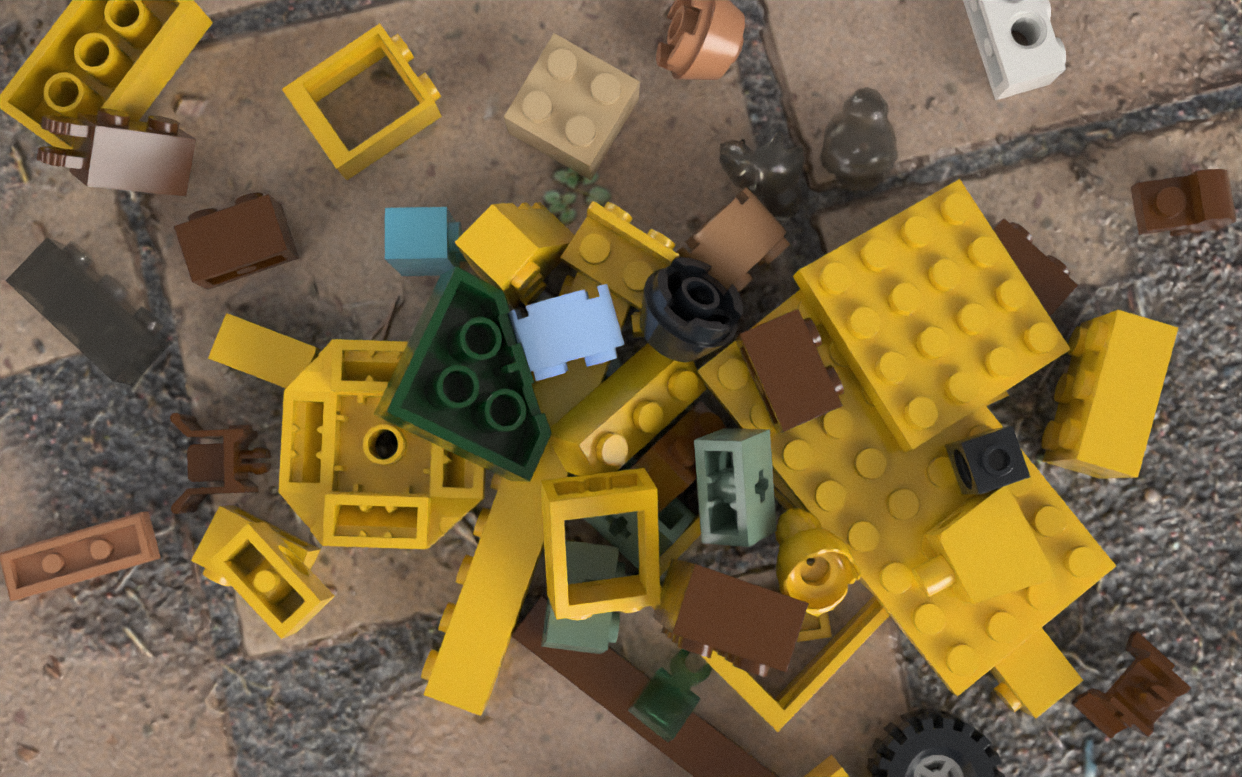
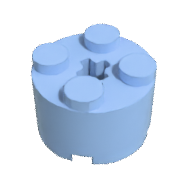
(567, 330)

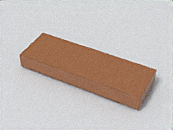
(79, 556)

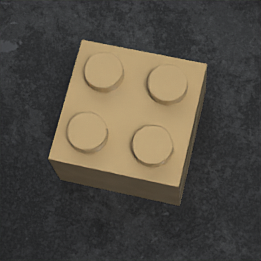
(572, 106)

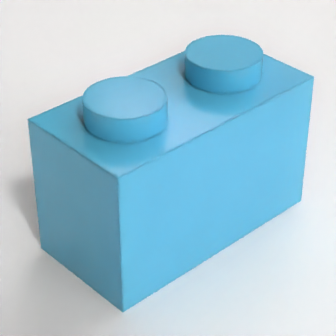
(422, 240)

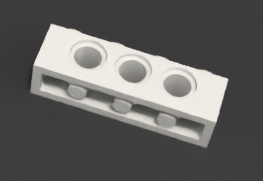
(1009, 65)

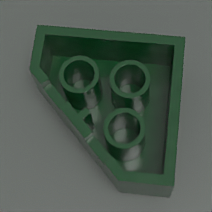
(469, 381)

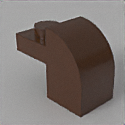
(1184, 203)

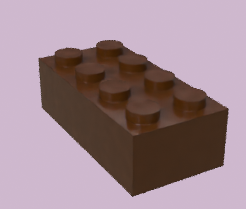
(729, 616)

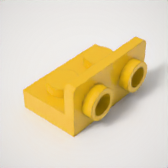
(617, 253)

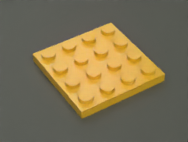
(931, 314)

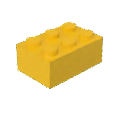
(1109, 395)

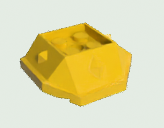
(333, 466)

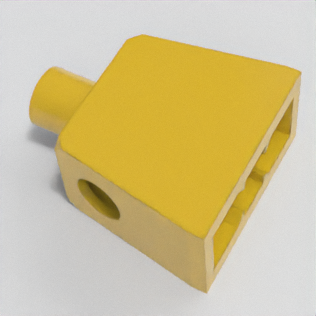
(983, 551)

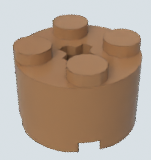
(737, 240)

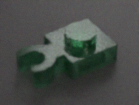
(667, 697)

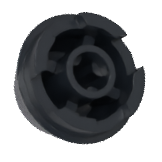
(688, 311)

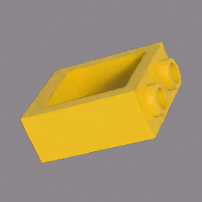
(341, 68)
(591, 497)

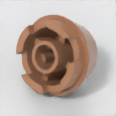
(701, 39)

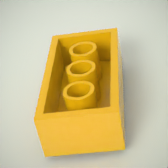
(103, 58)

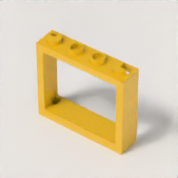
(817, 672)

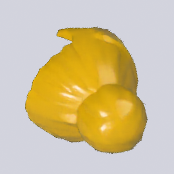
(827, 578)

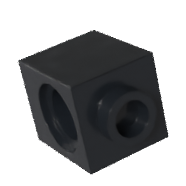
(987, 460)

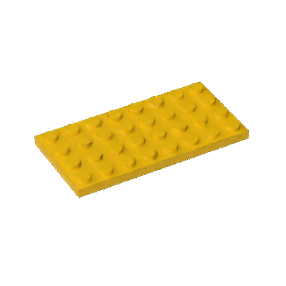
(886, 500)

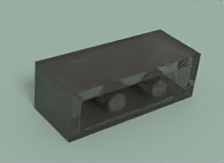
(90, 310)

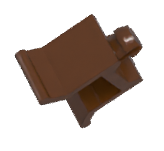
(218, 461)
(1138, 695)

